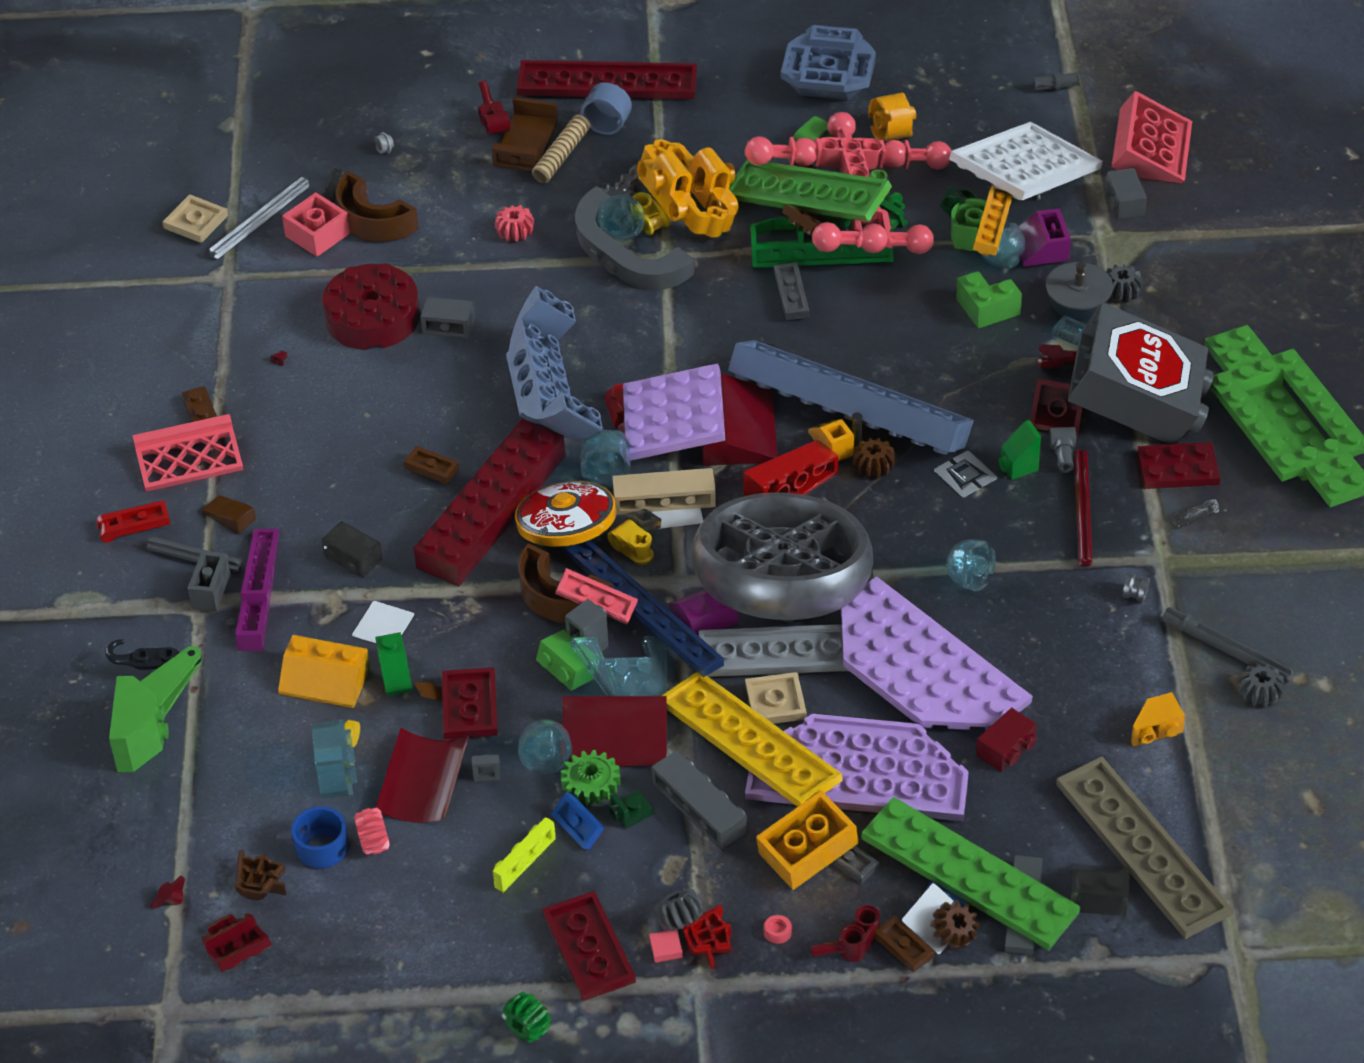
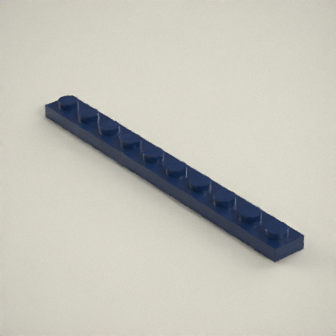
(648, 608)

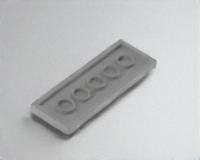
(777, 649)

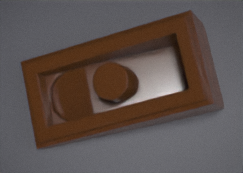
(230, 513)

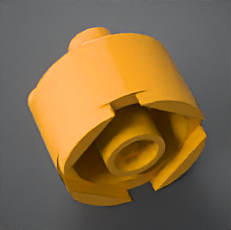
(891, 117)

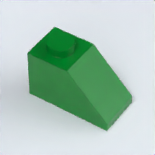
(1021, 452)
(393, 664)

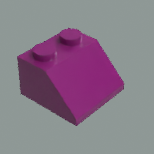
(703, 612)

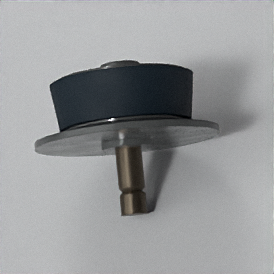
(1078, 289)

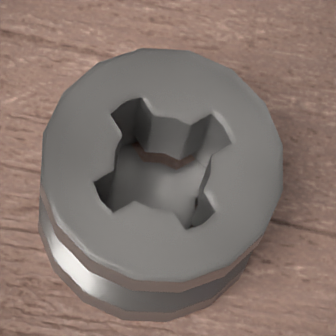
(1136, 587)

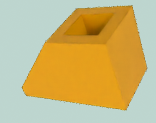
(836, 437)
(1158, 719)

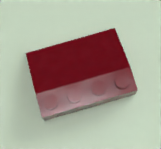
(747, 425)

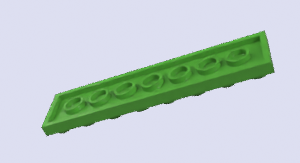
(810, 190)
(971, 873)

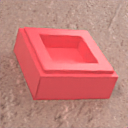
(665, 946)

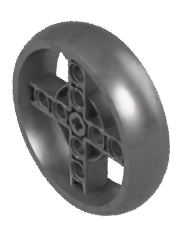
(782, 557)

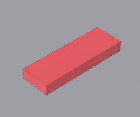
(580, 588)

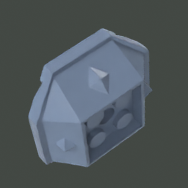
(828, 63)

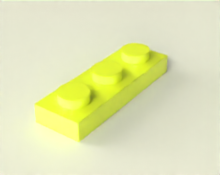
(523, 854)

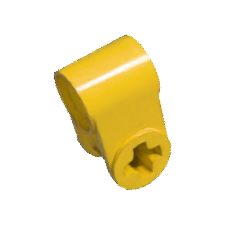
(654, 213)
(632, 542)

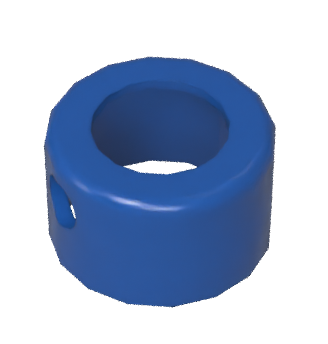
(318, 822)

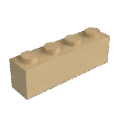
(664, 491)

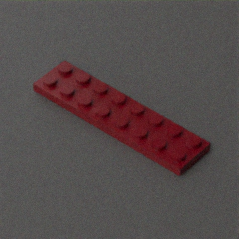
(579, 78)

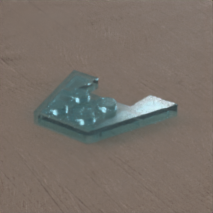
(626, 675)

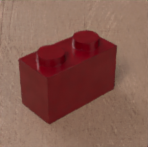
(1006, 740)

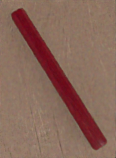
(1083, 515)

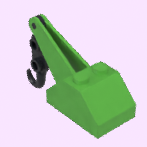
(141, 706)

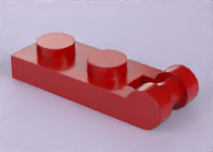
(132, 520)

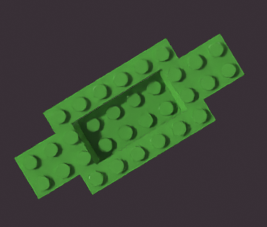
(1275, 423)

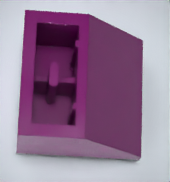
(1045, 238)

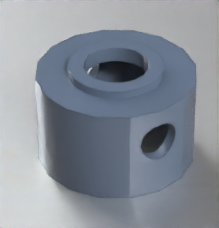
(606, 108)

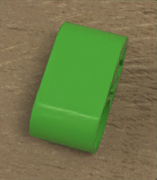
(813, 129)

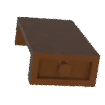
(529, 134)

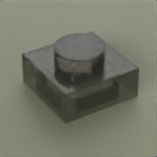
(645, 519)

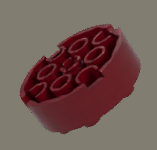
(371, 306)

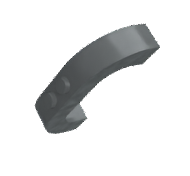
(638, 272)

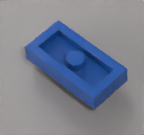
(577, 821)

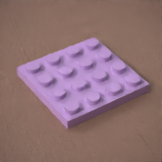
(674, 411)

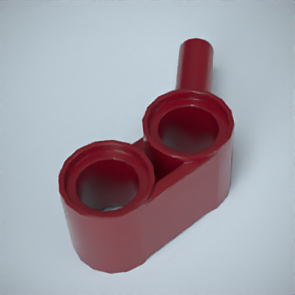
(492, 113)
(857, 932)

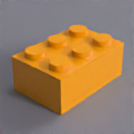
(807, 840)

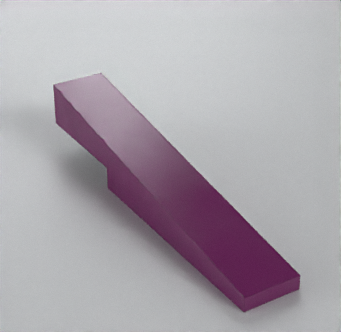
(257, 590)

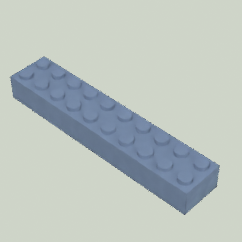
(850, 395)

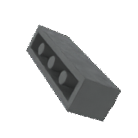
(699, 799)

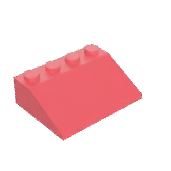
(1151, 140)

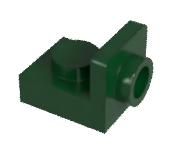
(956, 195)
(630, 809)

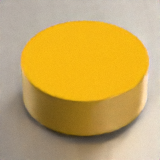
(355, 730)

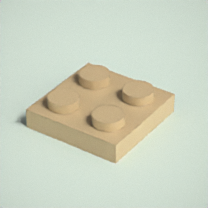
(195, 218)
(777, 697)

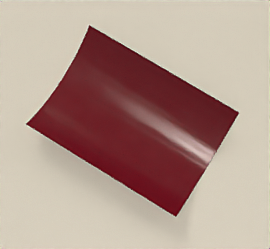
(621, 726)
(421, 777)

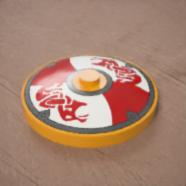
(565, 513)

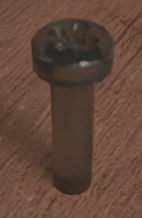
(857, 428)

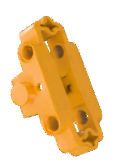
(701, 174)

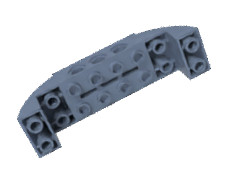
(539, 370)

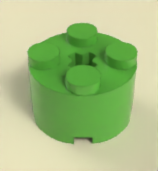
(966, 222)

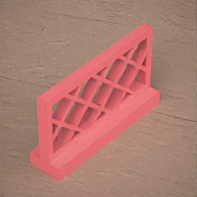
(184, 437)

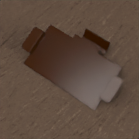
(429, 690)

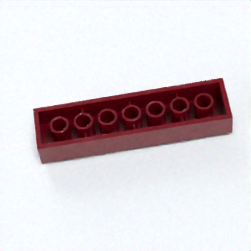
(489, 502)

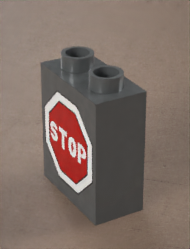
(1140, 375)

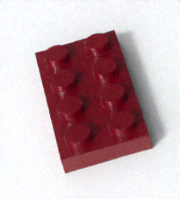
(588, 946)

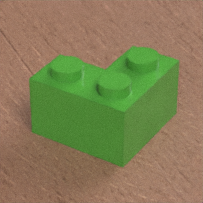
(988, 303)

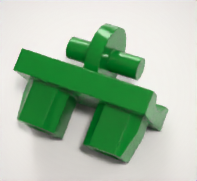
(894, 207)

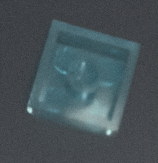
(334, 758)

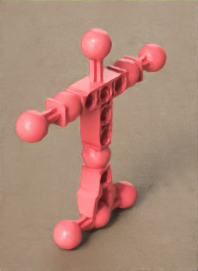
(855, 158)

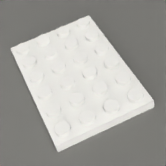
(1025, 160)

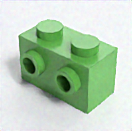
(562, 661)

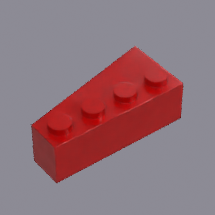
(793, 472)

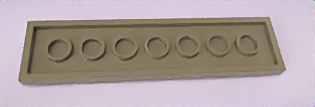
(1144, 847)

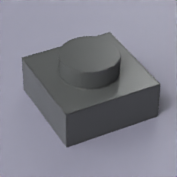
(486, 767)

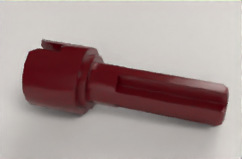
(1056, 356)

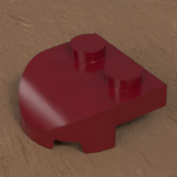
(234, 940)

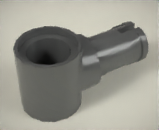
(1063, 443)

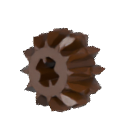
(873, 458)
(953, 914)

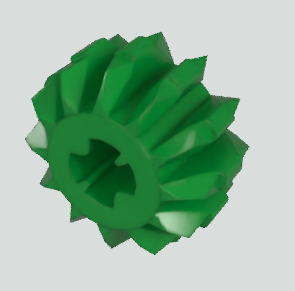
(526, 1017)

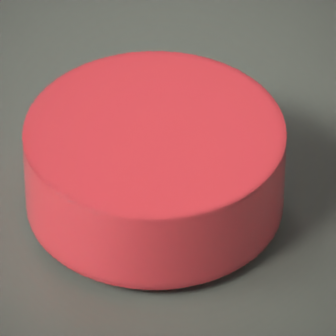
(777, 929)

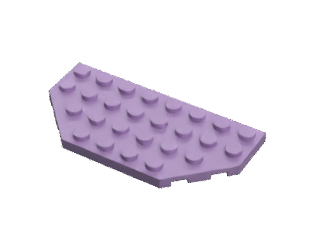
(922, 664)
(878, 763)

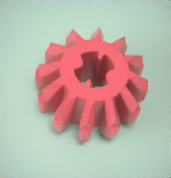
(514, 223)
(371, 831)

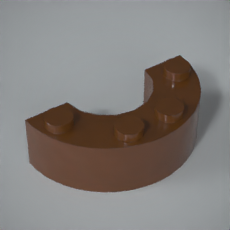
(374, 221)
(540, 588)

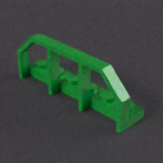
(804, 251)

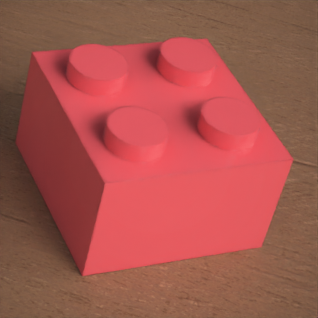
(316, 224)

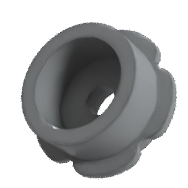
(384, 143)

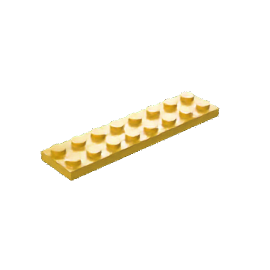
(751, 739)

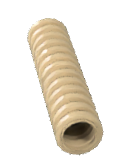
(561, 148)

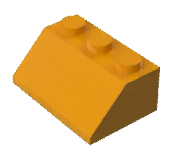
(323, 671)

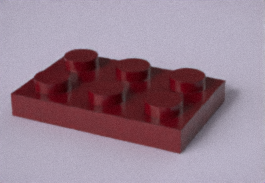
(1178, 465)
(469, 703)

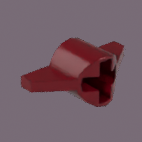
(170, 893)

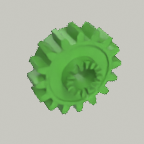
(591, 777)

